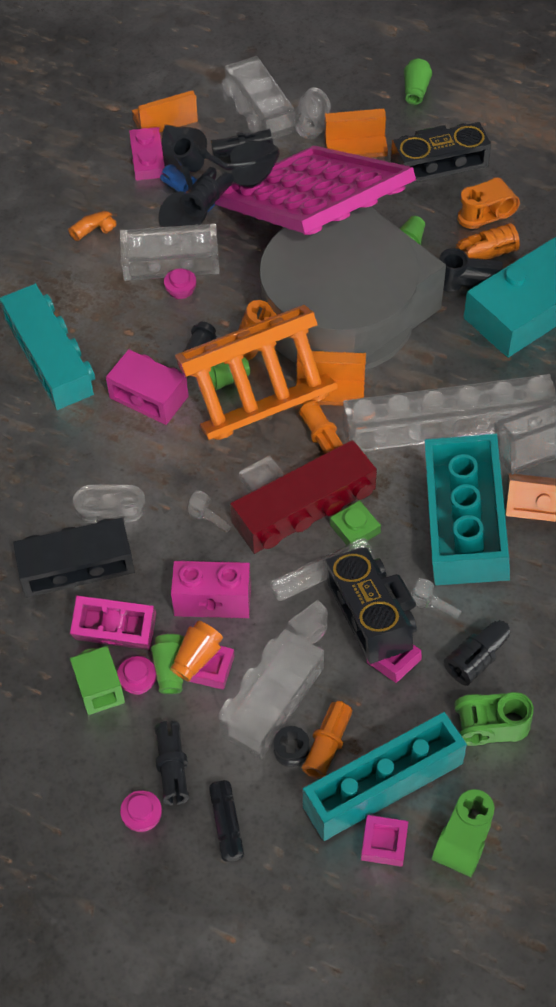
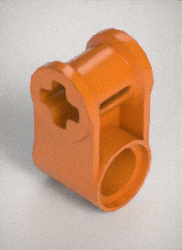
(486, 203)

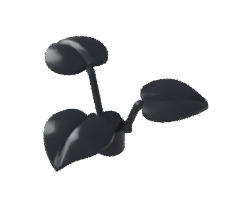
(187, 150)

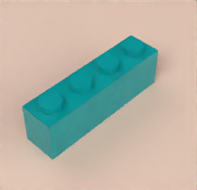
(47, 346)
(383, 776)

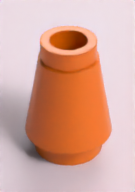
(196, 649)

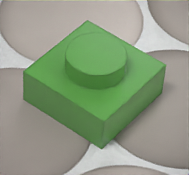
(355, 523)

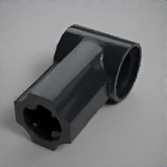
(465, 270)

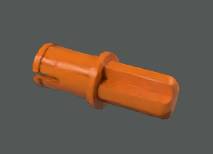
(322, 430)
(327, 740)

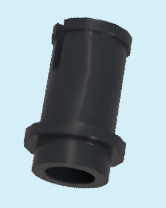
(201, 334)

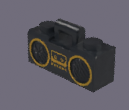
(443, 151)
(362, 592)

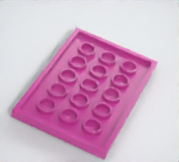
(317, 189)

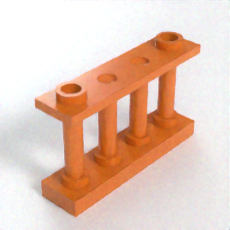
(231, 351)

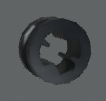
(291, 733)

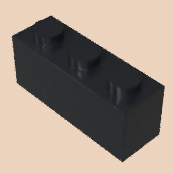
(73, 557)

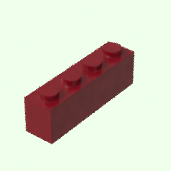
(303, 496)

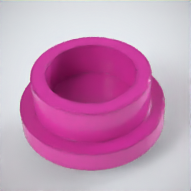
(180, 283)
(137, 675)
(141, 811)

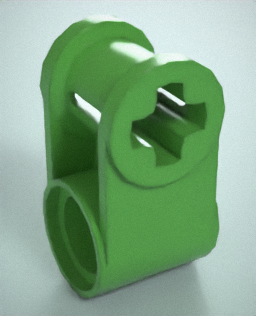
(490, 718)
(465, 837)

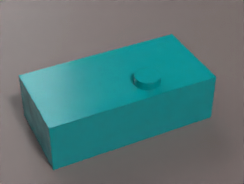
(517, 301)
(466, 510)

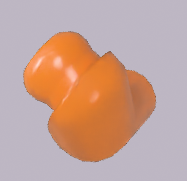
(90, 222)

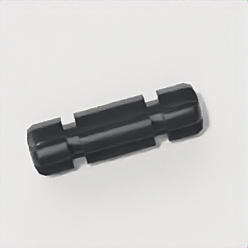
(226, 821)

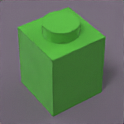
(97, 679)

